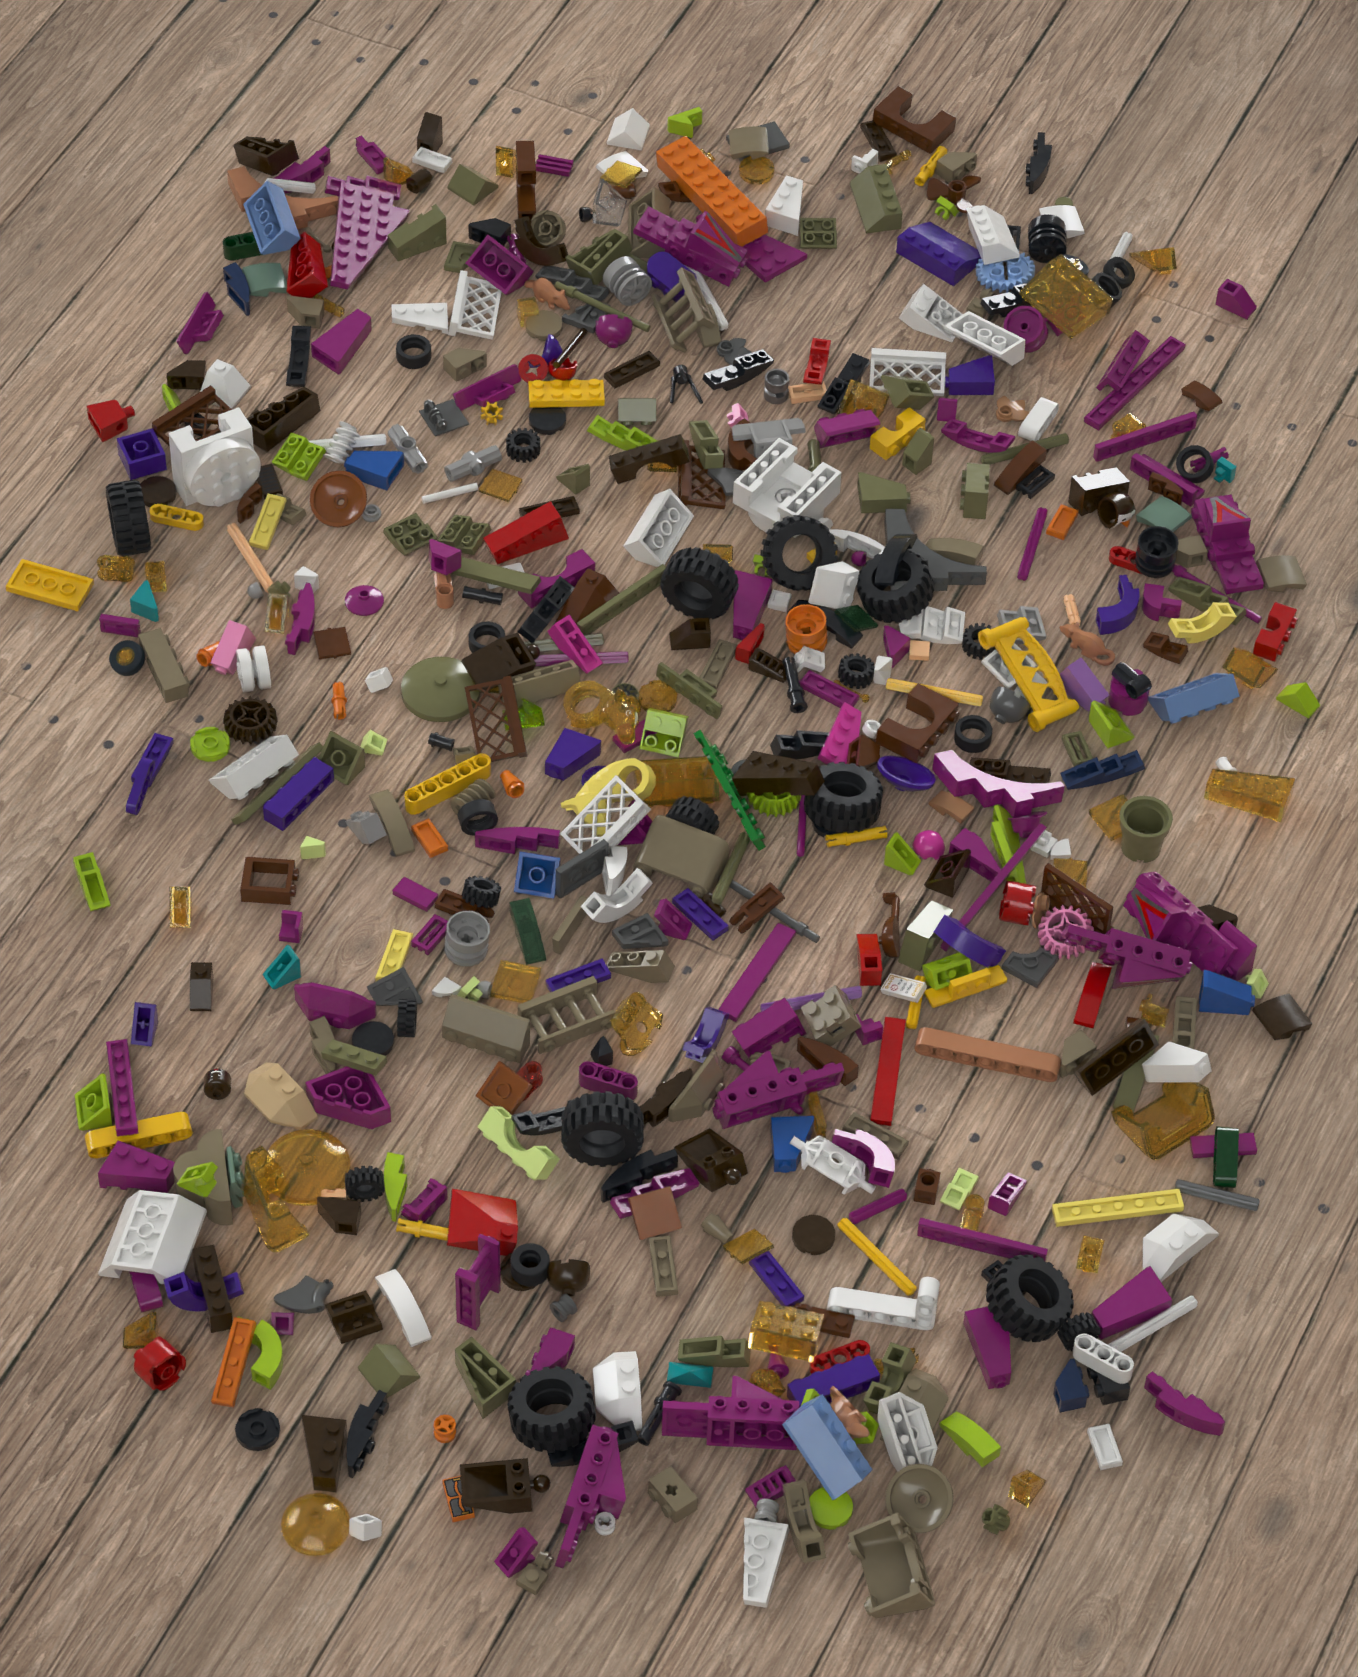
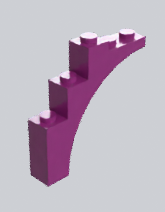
(989, 790)

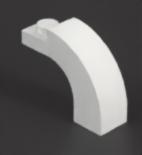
(621, 902)

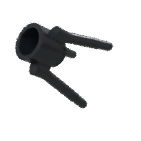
(681, 376)

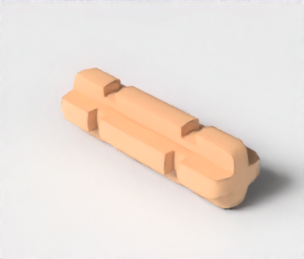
(1071, 609)

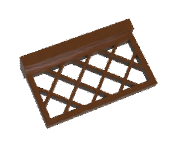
(185, 413)
(687, 488)
(512, 713)
(1100, 921)

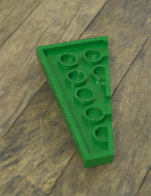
(725, 776)

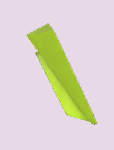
(1006, 842)

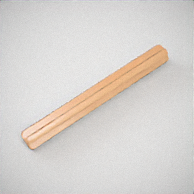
(250, 556)

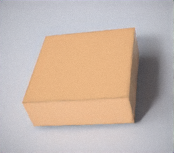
(919, 650)

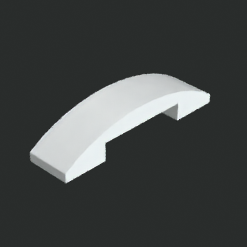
(856, 542)
(404, 1306)

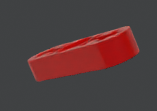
(1121, 559)
(822, 1359)

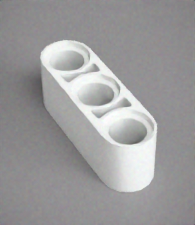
(1038, 419)
(1097, 1349)

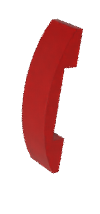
(817, 361)

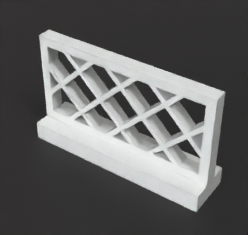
(459, 307)
(908, 360)
(618, 829)

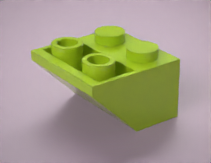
(669, 729)

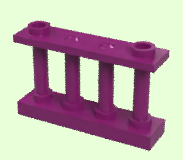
(476, 1282)

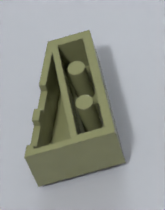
(419, 236)
(595, 259)
(975, 490)
(919, 936)
(484, 1376)

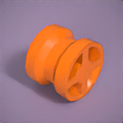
(446, 1423)

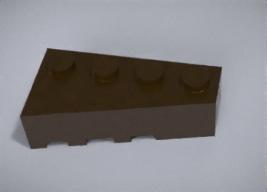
(283, 417)
(777, 775)

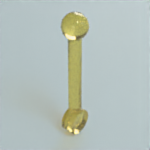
(865, 697)

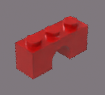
(1271, 643)

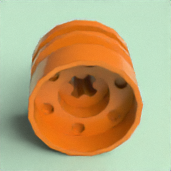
(806, 627)

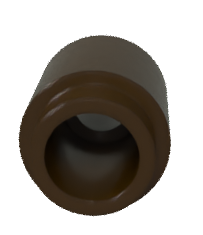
(419, 180)

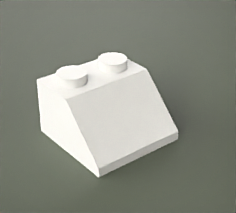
(834, 585)

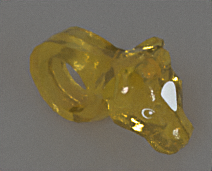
(614, 710)

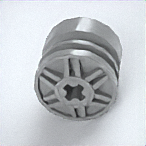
(627, 281)
(467, 938)

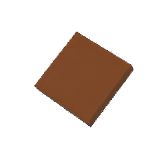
(504, 1088)
(654, 1213)

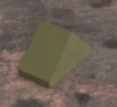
(575, 478)

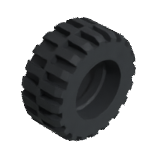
(128, 518)
(776, 540)
(699, 583)
(898, 603)
(846, 800)
(602, 1129)
(1017, 1313)
(553, 1430)

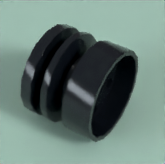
(1046, 238)
(1156, 552)

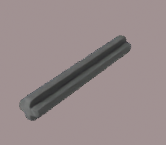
(1217, 1195)

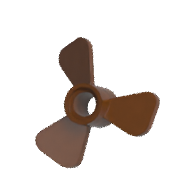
(954, 192)

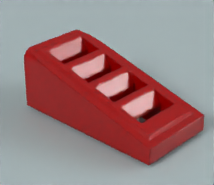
(749, 644)

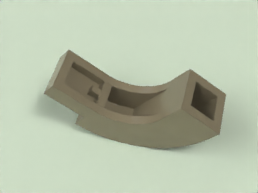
(801, 1523)

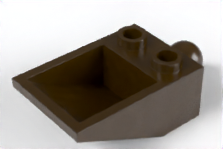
(501, 659)
(712, 1160)
(494, 1485)

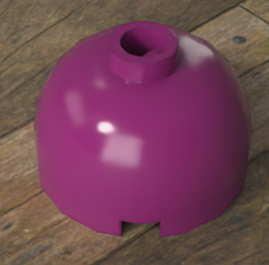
(613, 330)

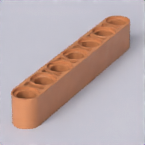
(987, 1054)

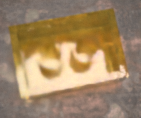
(786, 1331)

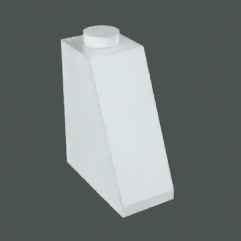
(1176, 1064)

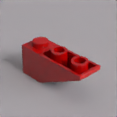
(869, 960)

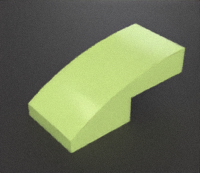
(959, 1189)

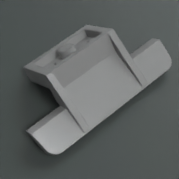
(766, 433)

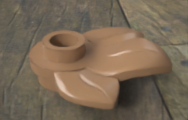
(1010, 410)
(1041, 905)

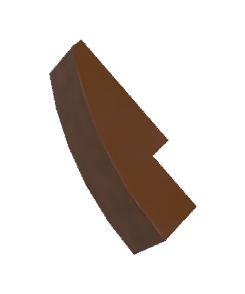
(1020, 467)
(820, 1054)

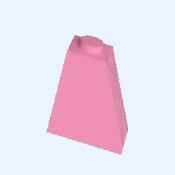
(234, 637)

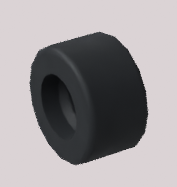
(529, 1253)

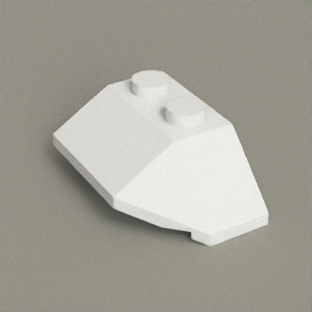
(1175, 1243)
(618, 1389)
(906, 1431)

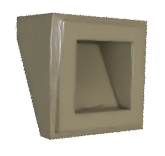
(463, 753)

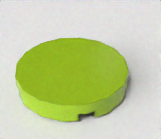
(210, 744)
(829, 1512)

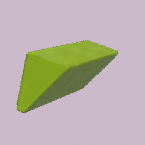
(170, 397)

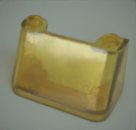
(1169, 1120)
(274, 1220)

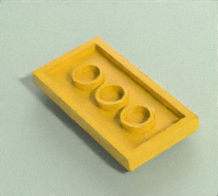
(566, 393)
(49, 585)

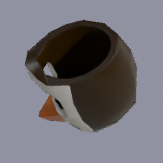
(1116, 508)

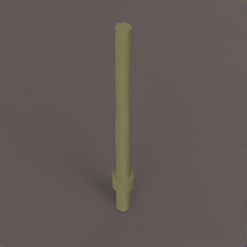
(573, 292)

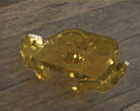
(632, 1040)

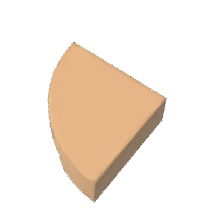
(337, 1194)

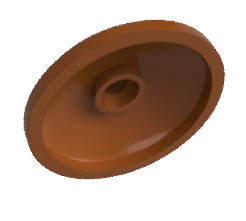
(331, 489)

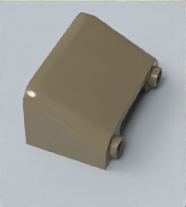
(683, 854)
(892, 1567)

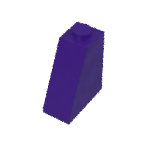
(972, 378)
(571, 754)

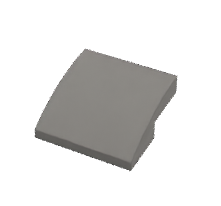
(1033, 616)

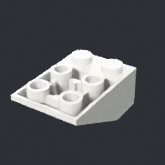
(929, 313)

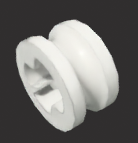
(605, 1517)

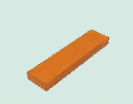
(233, 1362)

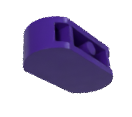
(663, 270)

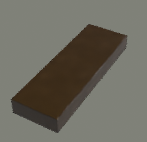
(878, 140)
(631, 369)
(564, 506)

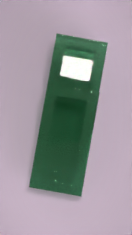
(527, 931)

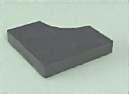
(1030, 967)

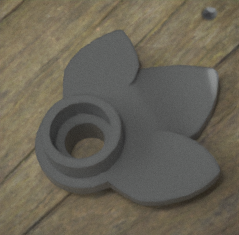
(732, 349)

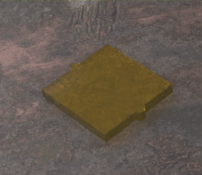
(621, 174)
(500, 485)
(1073, 868)
(748, 1246)

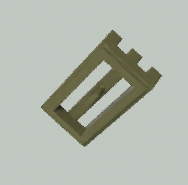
(1065, 738)

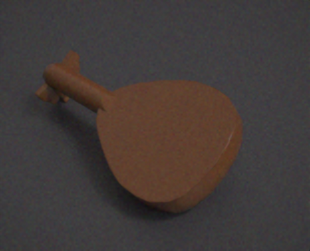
(890, 933)

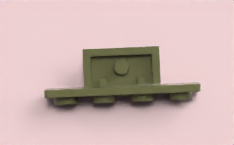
(692, 688)

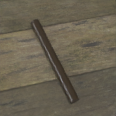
(571, 346)

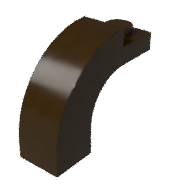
(533, 249)

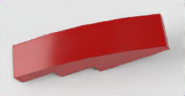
(1092, 995)

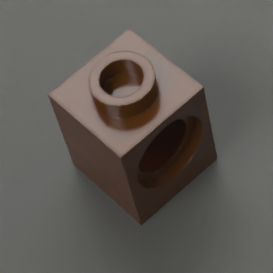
(923, 1192)

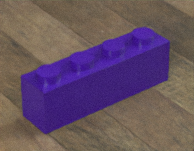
(298, 793)
(848, 1378)

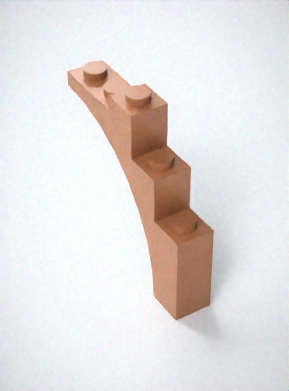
(302, 209)

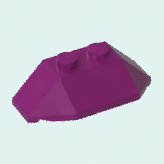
(339, 1006)

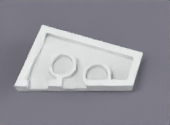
(426, 314)

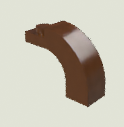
(736, 452)

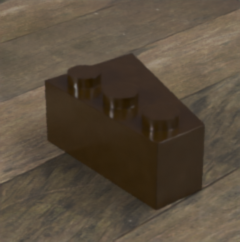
(265, 155)
(1090, 489)

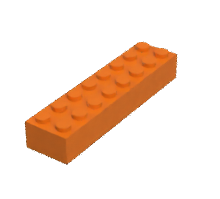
(711, 191)

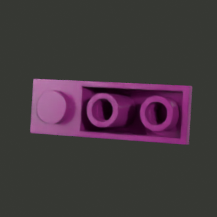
(554, 1350)

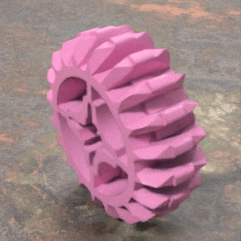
(1049, 935)

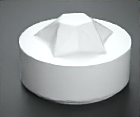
(870, 728)

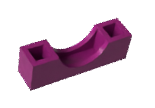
(576, 566)

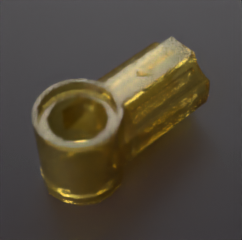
(972, 1217)

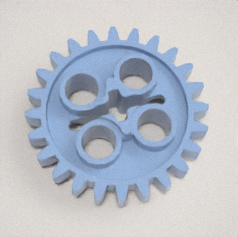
(1019, 272)

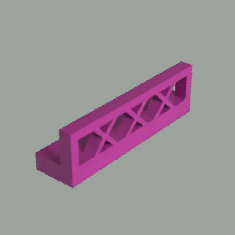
(1124, 361)
(1144, 467)

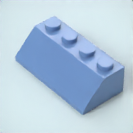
(271, 219)
(1194, 697)
(827, 1446)

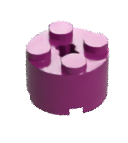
(1123, 702)

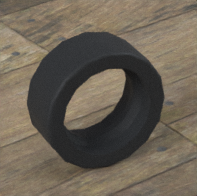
(1110, 285)
(413, 341)
(1188, 452)
(481, 629)
(974, 722)
(476, 808)

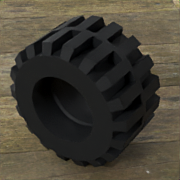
(694, 813)

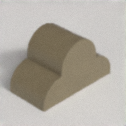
(218, 1202)

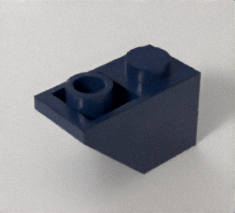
(1069, 1389)

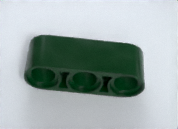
(240, 246)
(1225, 1157)

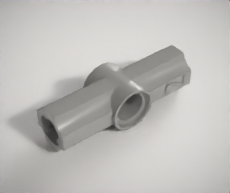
(408, 446)
(473, 463)

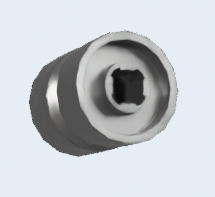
(776, 386)

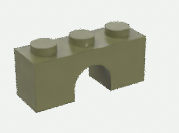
(897, 1364)

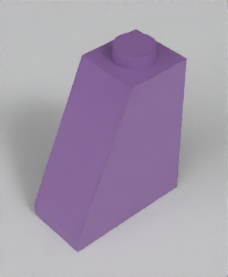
(1082, 684)

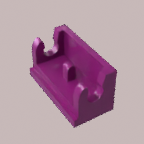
(426, 1202)

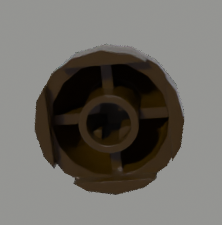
(569, 1276)

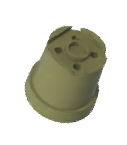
(1144, 816)

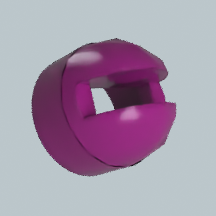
(859, 558)

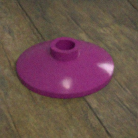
(364, 600)

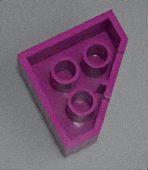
(349, 1097)

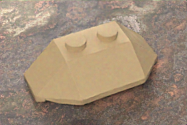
(279, 1097)

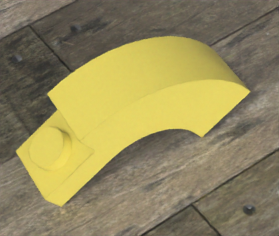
(1204, 626)

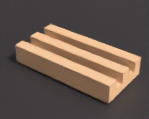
(809, 394)

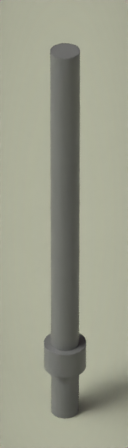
(800, 928)

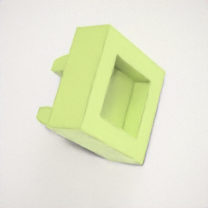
(1257, 982)
(470, 991)

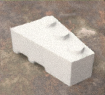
(785, 206)

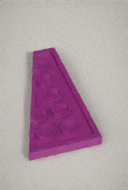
(770, 257)

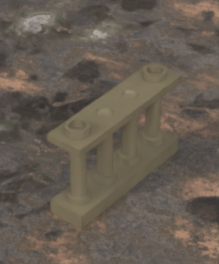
(697, 306)
(558, 999)

